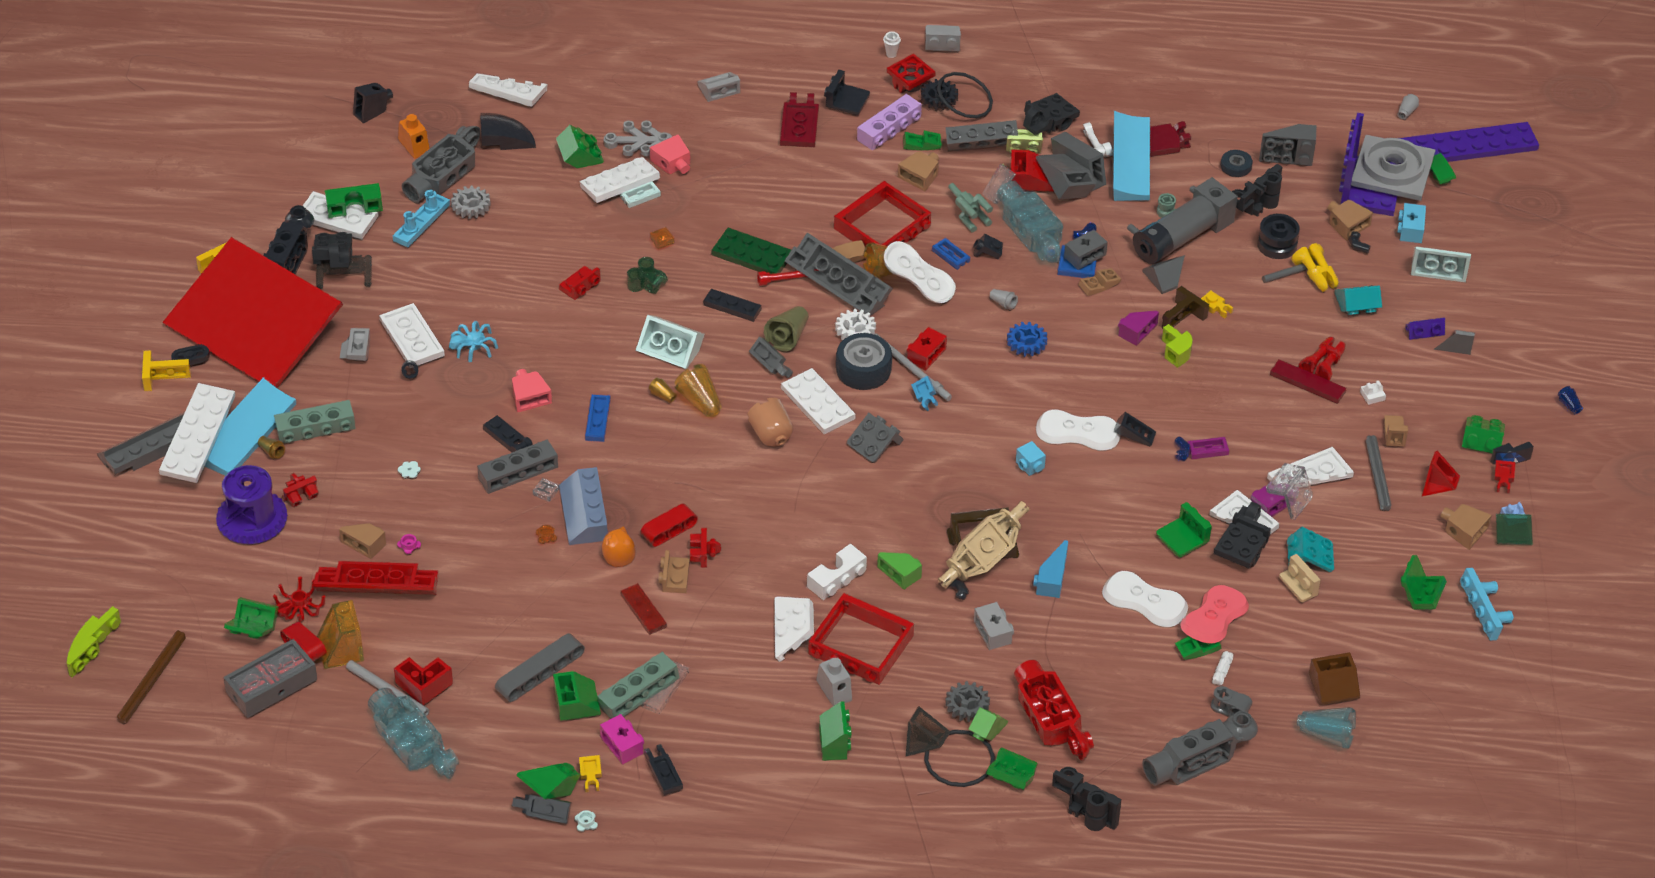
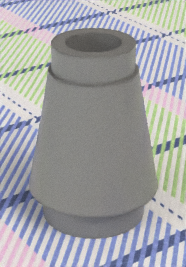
(1408, 105)
(1004, 298)

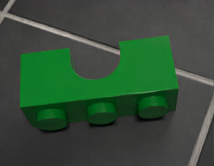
(341, 198)

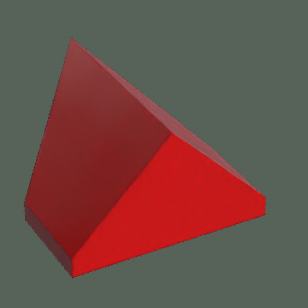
(1440, 476)

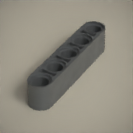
(539, 667)

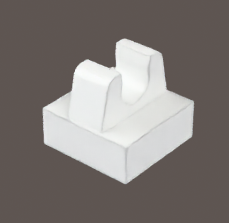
(1373, 392)

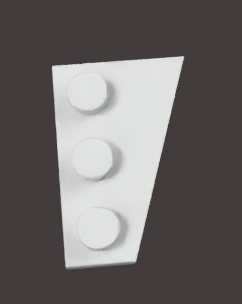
(1233, 503)

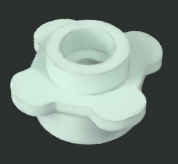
(586, 816)

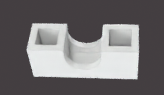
(826, 582)

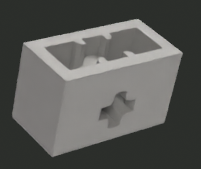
(993, 625)

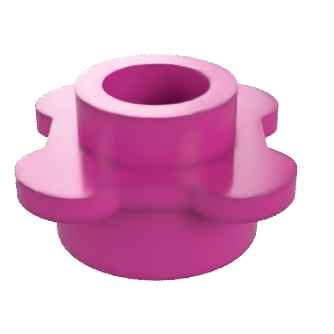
(408, 543)

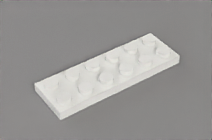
(197, 433)

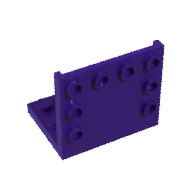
(1372, 200)

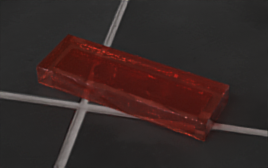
(643, 609)

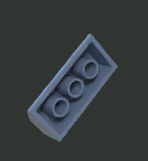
(583, 507)

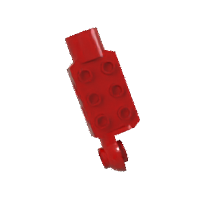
(1051, 708)

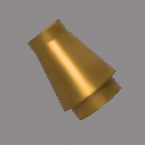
(661, 389)
(272, 447)

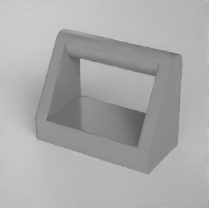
(720, 86)

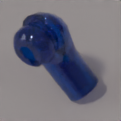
(1089, 227)
(1183, 453)

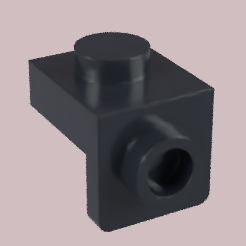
(989, 246)

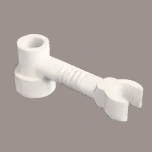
(1104, 148)

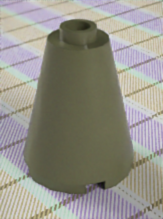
(786, 328)

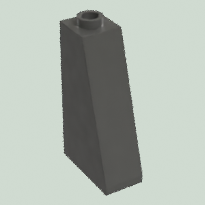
(1081, 153)

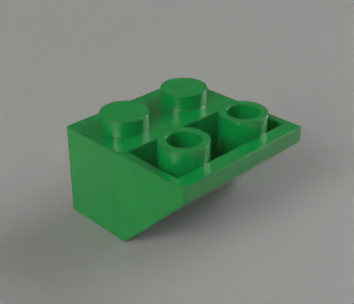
(579, 148)
(575, 696)
(835, 732)

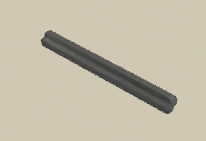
(1378, 473)

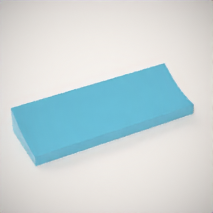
(1131, 157)
(246, 425)

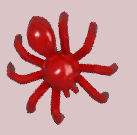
(299, 600)

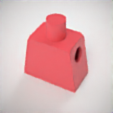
(671, 155)
(530, 390)

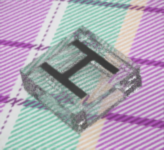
(546, 489)

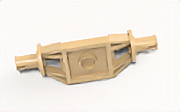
(984, 545)

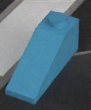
(1051, 573)

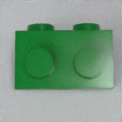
(1013, 769)

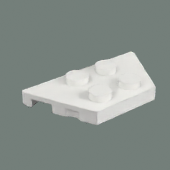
(792, 623)

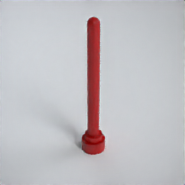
(765, 278)

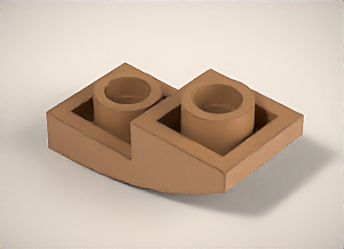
(853, 250)
(1100, 282)

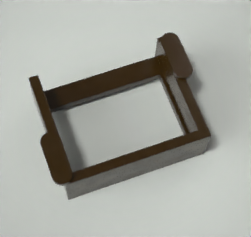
(974, 516)

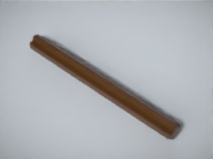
(151, 677)

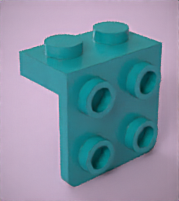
(1311, 548)

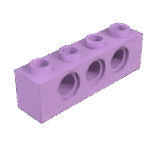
(889, 122)

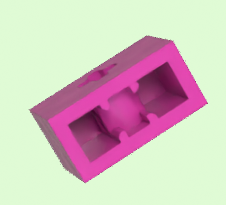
(622, 739)

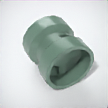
(1166, 204)

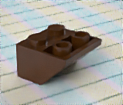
(1334, 678)

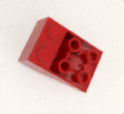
(1028, 171)

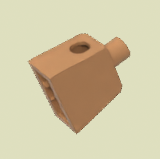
(919, 169)
(1349, 218)
(1466, 524)

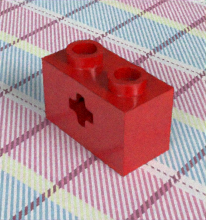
(926, 348)

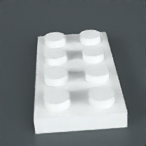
(619, 179)
(355, 222)
(411, 335)
(818, 401)

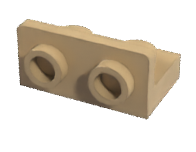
(1300, 579)

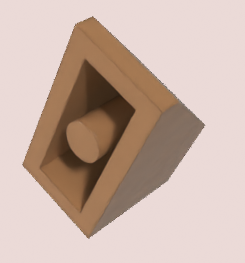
(363, 538)

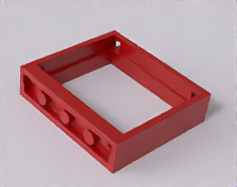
(883, 191)
(870, 615)

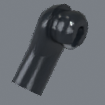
(961, 588)

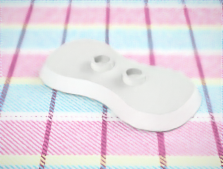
(931, 281)
(1062, 427)
(1157, 605)

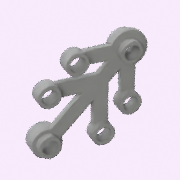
(639, 139)

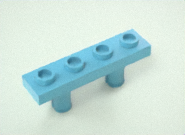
(419, 221)
(1477, 596)

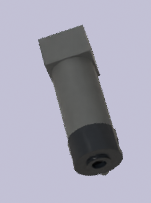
(1211, 208)

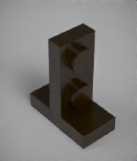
(1186, 304)

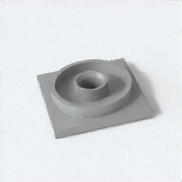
(1403, 179)

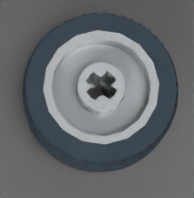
(864, 361)

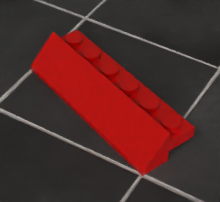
(376, 578)

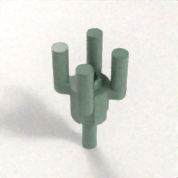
(971, 207)

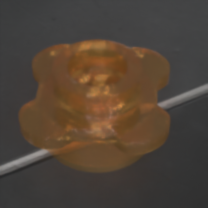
(546, 534)

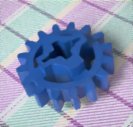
(1027, 339)

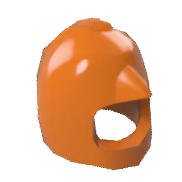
(618, 548)

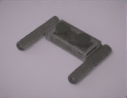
(357, 265)

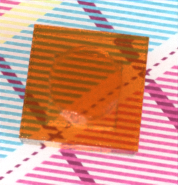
(662, 237)

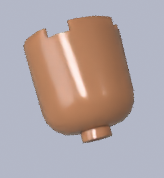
(771, 422)

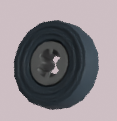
(1243, 161)

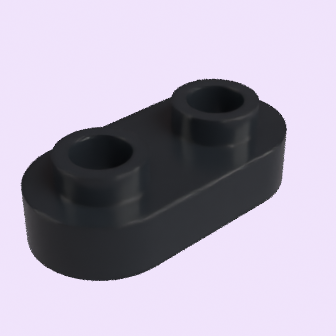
(195, 354)

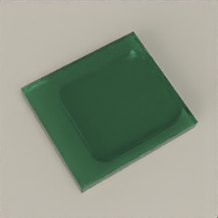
(1514, 529)

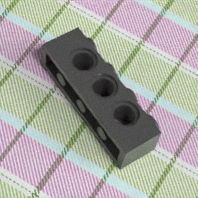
(980, 135)
(517, 466)

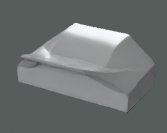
(356, 345)

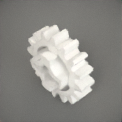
(854, 323)

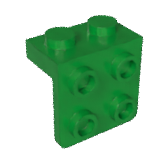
(1483, 434)
(1186, 532)
(1421, 589)
(253, 618)

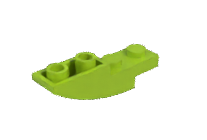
(86, 642)

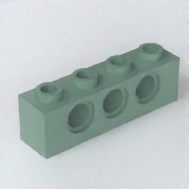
(314, 421)
(638, 686)

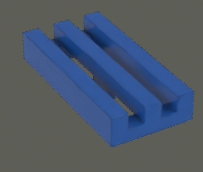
(948, 254)

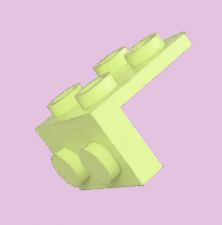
(1025, 141)

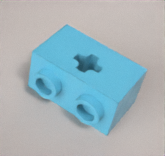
(1412, 223)

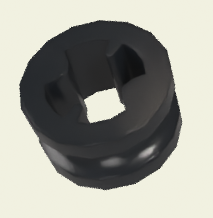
(415, 368)

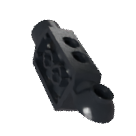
(291, 239)

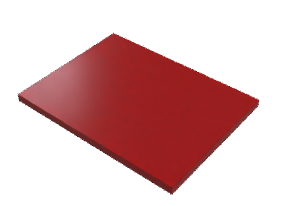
(252, 313)

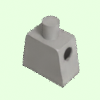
(831, 676)

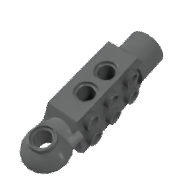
(442, 164)
(1199, 749)

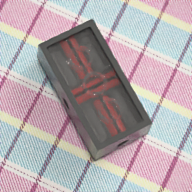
(270, 678)

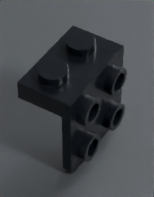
(843, 96)

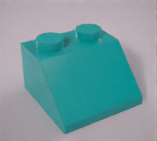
(1359, 298)

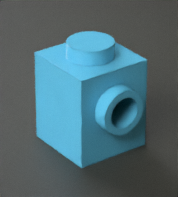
(1030, 458)

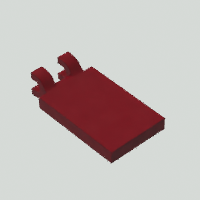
(799, 122)
(1168, 139)

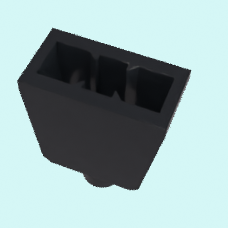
(370, 101)

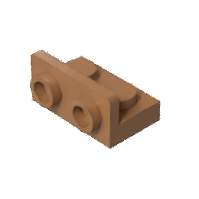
(674, 574)

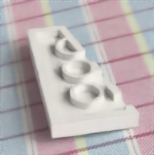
(508, 89)

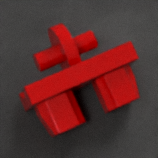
(298, 486)
(700, 554)

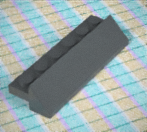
(839, 275)
(141, 448)

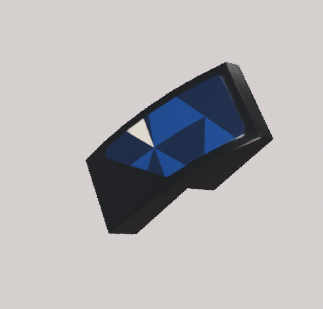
(1508, 453)

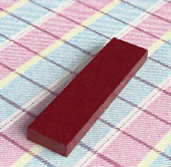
(1308, 381)

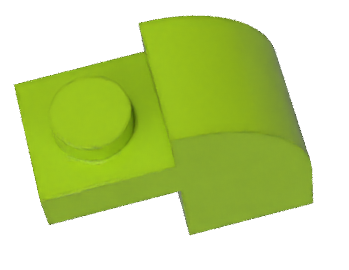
(1177, 345)

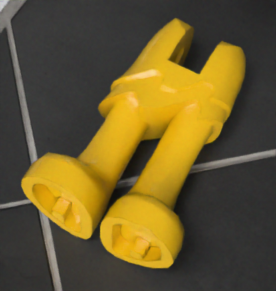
(1321, 275)

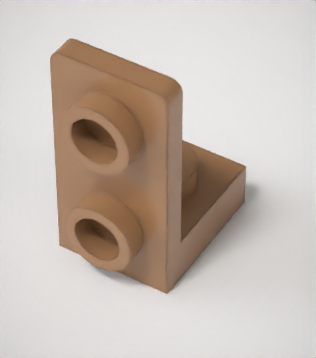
(1395, 430)

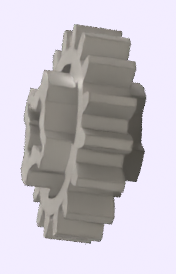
(470, 202)

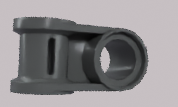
(1231, 702)

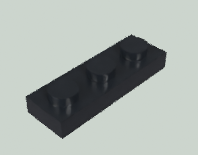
(732, 305)

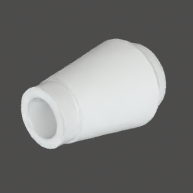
(891, 43)

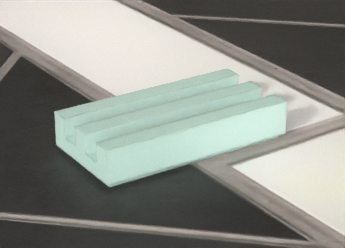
(642, 194)

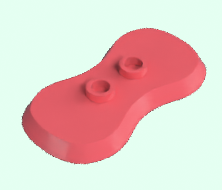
(1218, 609)

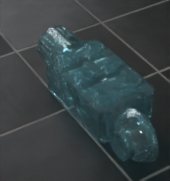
(1031, 221)
(410, 733)

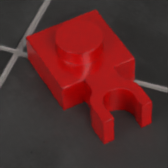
(1504, 474)

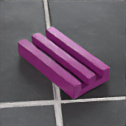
(1208, 450)

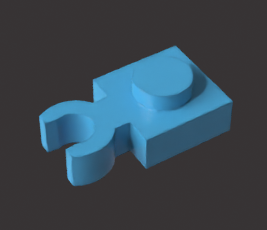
(924, 392)

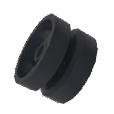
(1278, 236)

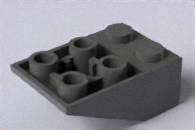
(1289, 145)
(1066, 176)

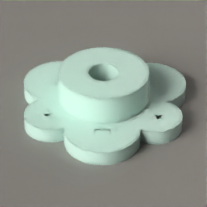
(409, 469)

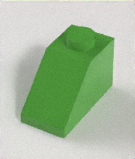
(900, 568)
(987, 724)

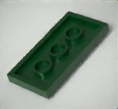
(750, 252)

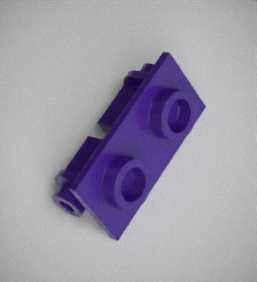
(1426, 328)

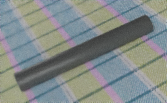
(1283, 273)

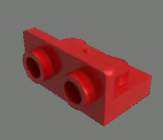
(580, 282)

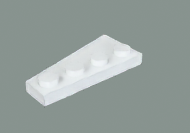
(1322, 467)

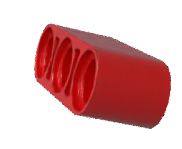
(669, 525)
(305, 639)

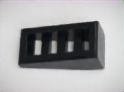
(1129, 426)

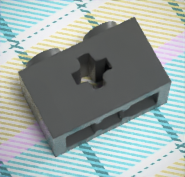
(1085, 249)

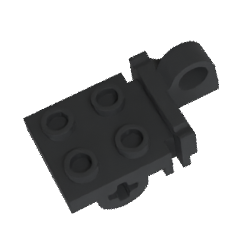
(1049, 113)
(1262, 193)
(334, 248)
(1244, 537)
(1097, 805)

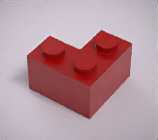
(425, 682)

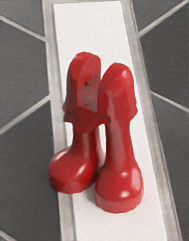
(1331, 355)

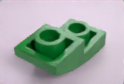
(1442, 170)

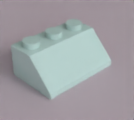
(1440, 264)
(669, 341)

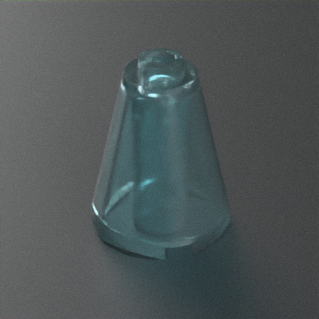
(1329, 725)

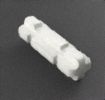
(1222, 668)

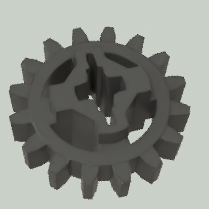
(966, 700)

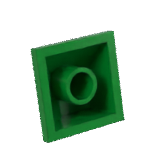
(551, 780)

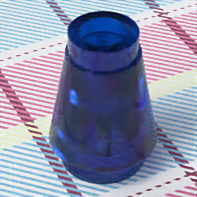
(1570, 399)

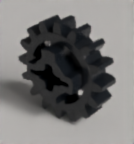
(931, 97)

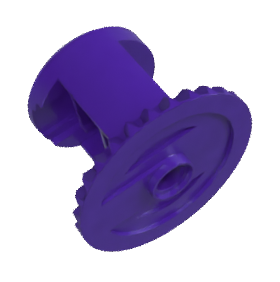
(250, 511)

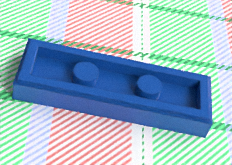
(598, 418)

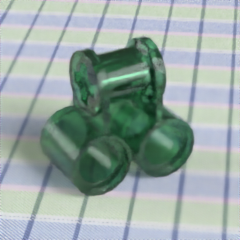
(645, 276)

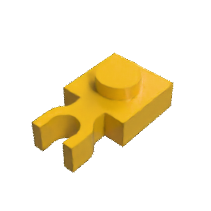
(1217, 303)
(590, 769)

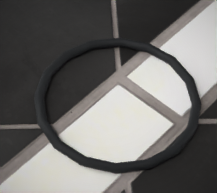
(953, 109)
(958, 783)

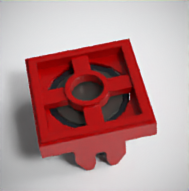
(910, 73)

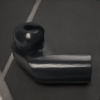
(1357, 244)

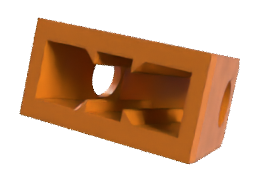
(413, 136)

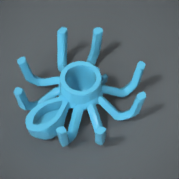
(473, 340)

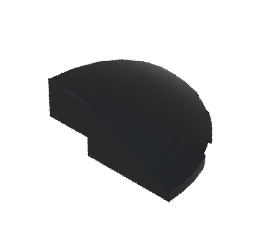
(505, 131)

